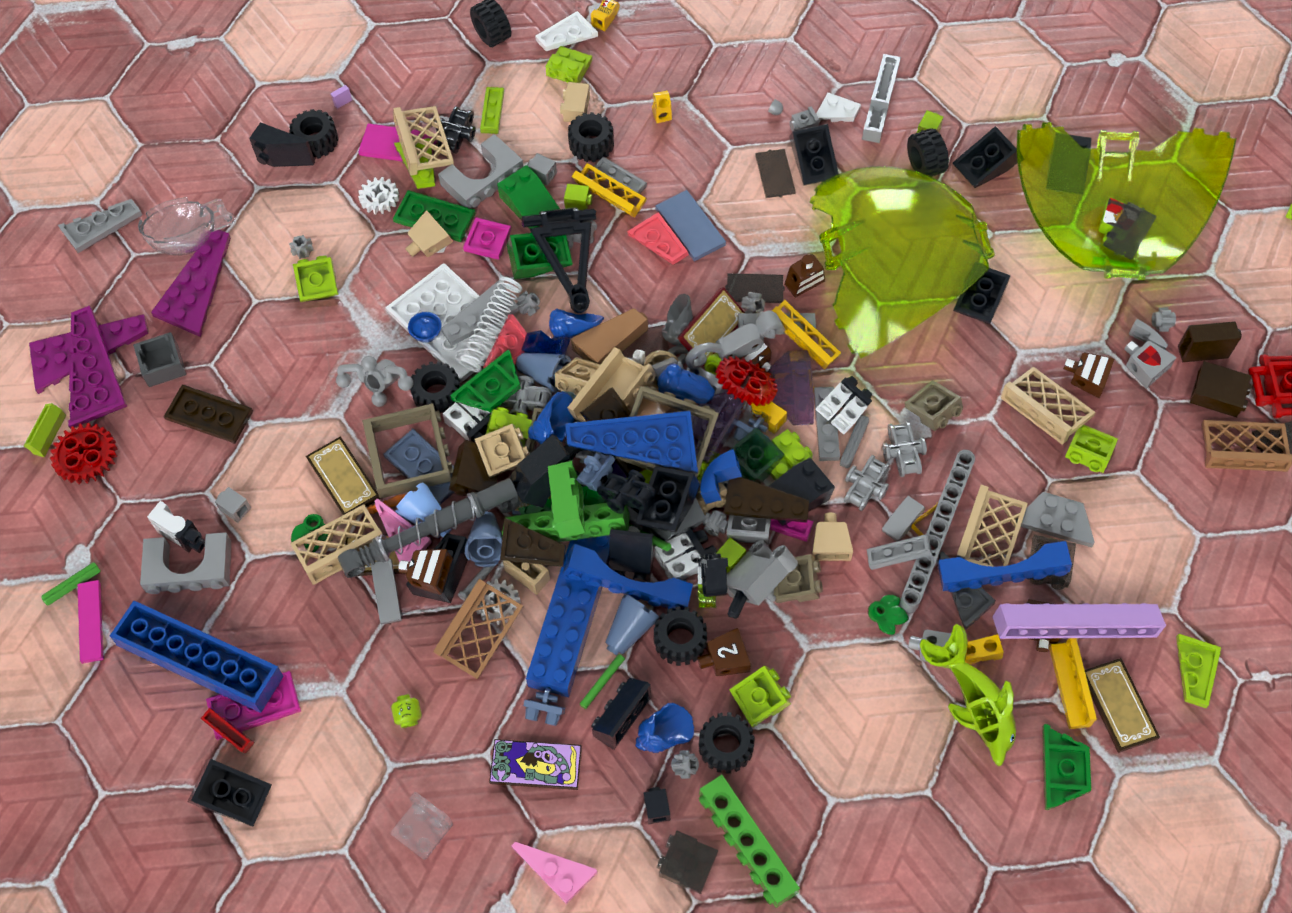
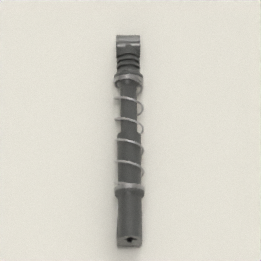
(476, 504)

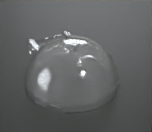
(183, 225)

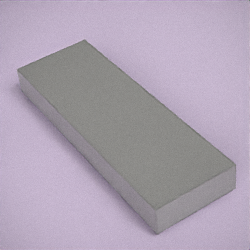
(621, 175)
(899, 552)
(386, 592)

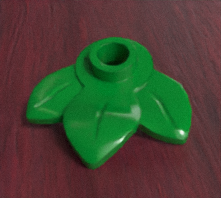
(305, 528)
(891, 613)

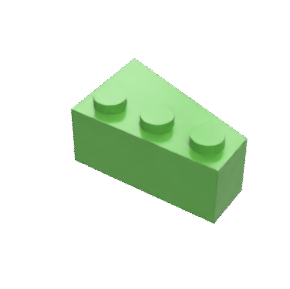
(567, 500)

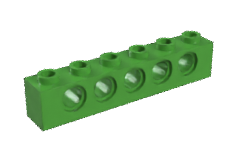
(598, 522)
(720, 790)

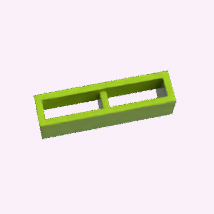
(45, 430)

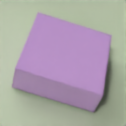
(341, 96)

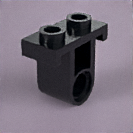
(713, 574)

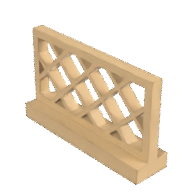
(408, 145)
(1038, 412)
(975, 520)
(329, 564)

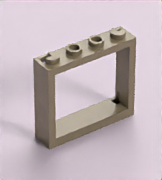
(670, 400)
(400, 419)

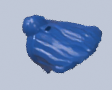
(571, 324)
(685, 385)
(552, 419)
(665, 729)

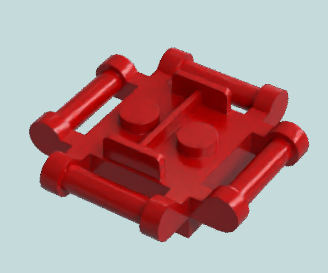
(1276, 384)

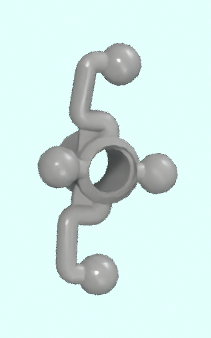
(375, 377)

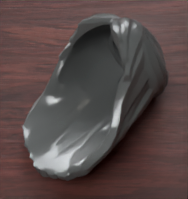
(677, 318)

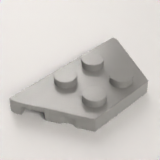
(1059, 518)

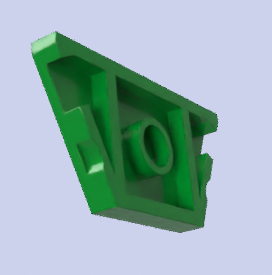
(490, 386)
(1065, 768)

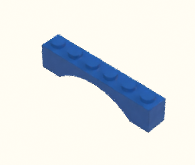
(587, 566)
(960, 573)

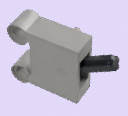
(758, 575)

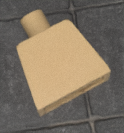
(427, 236)
(832, 540)

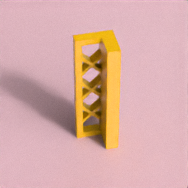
(608, 193)
(801, 337)
(1073, 684)

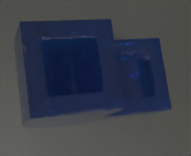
(541, 343)

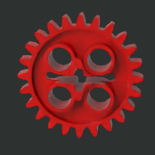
(759, 388)
(83, 453)

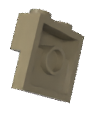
(935, 405)
(801, 583)

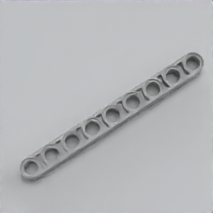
(938, 521)

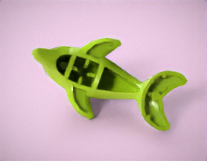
(987, 707)

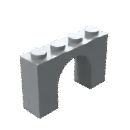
(473, 191)
(211, 573)

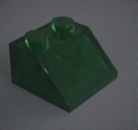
(757, 456)

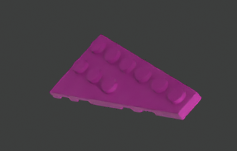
(194, 287)
(52, 355)
(92, 376)

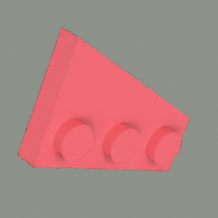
(659, 238)
(510, 338)

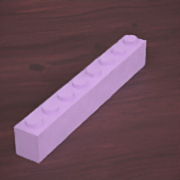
(1078, 621)

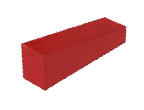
(227, 730)

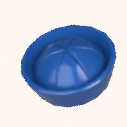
(424, 326)

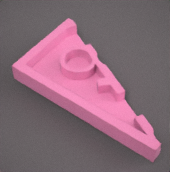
(391, 523)
(560, 874)

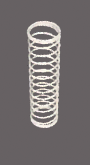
(508, 286)

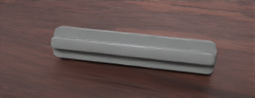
(854, 441)

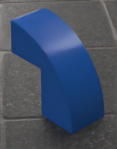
(720, 469)

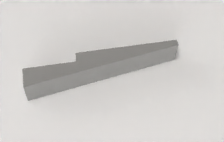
(881, 98)

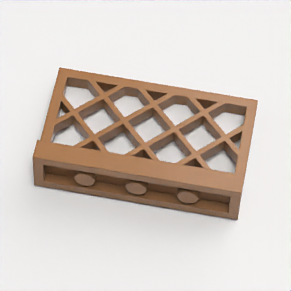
(1248, 458)
(460, 623)

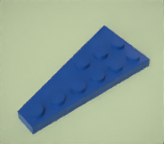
(651, 439)

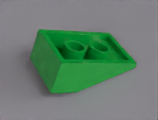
(525, 194)
(529, 260)

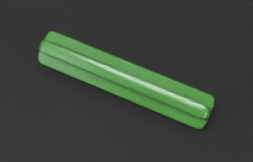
(70, 583)

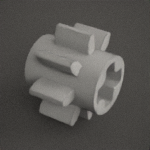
(301, 246)
(528, 303)
(753, 303)
(1163, 319)
(715, 523)
(684, 764)

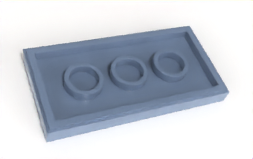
(690, 225)
(417, 457)

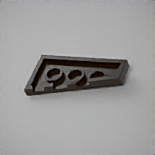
(760, 501)

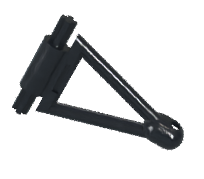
(562, 223)

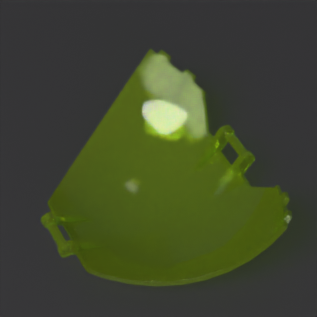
(1072, 184)
(903, 250)

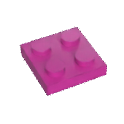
(487, 238)

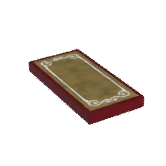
(713, 322)

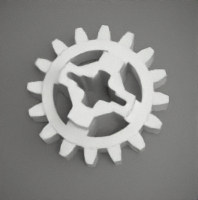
(377, 196)
(492, 598)

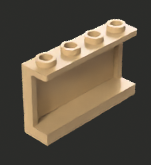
(614, 372)

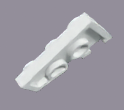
(566, 32)

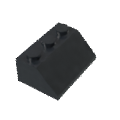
(621, 712)

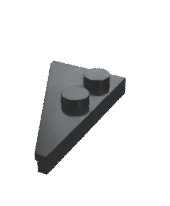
(970, 602)

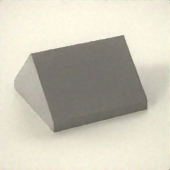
(748, 529)

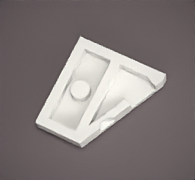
(838, 109)

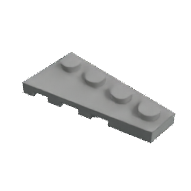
(89, 230)
(466, 321)

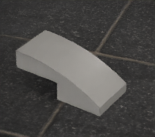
(1145, 333)
(903, 518)

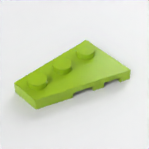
(1198, 669)

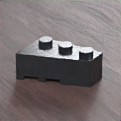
(456, 547)

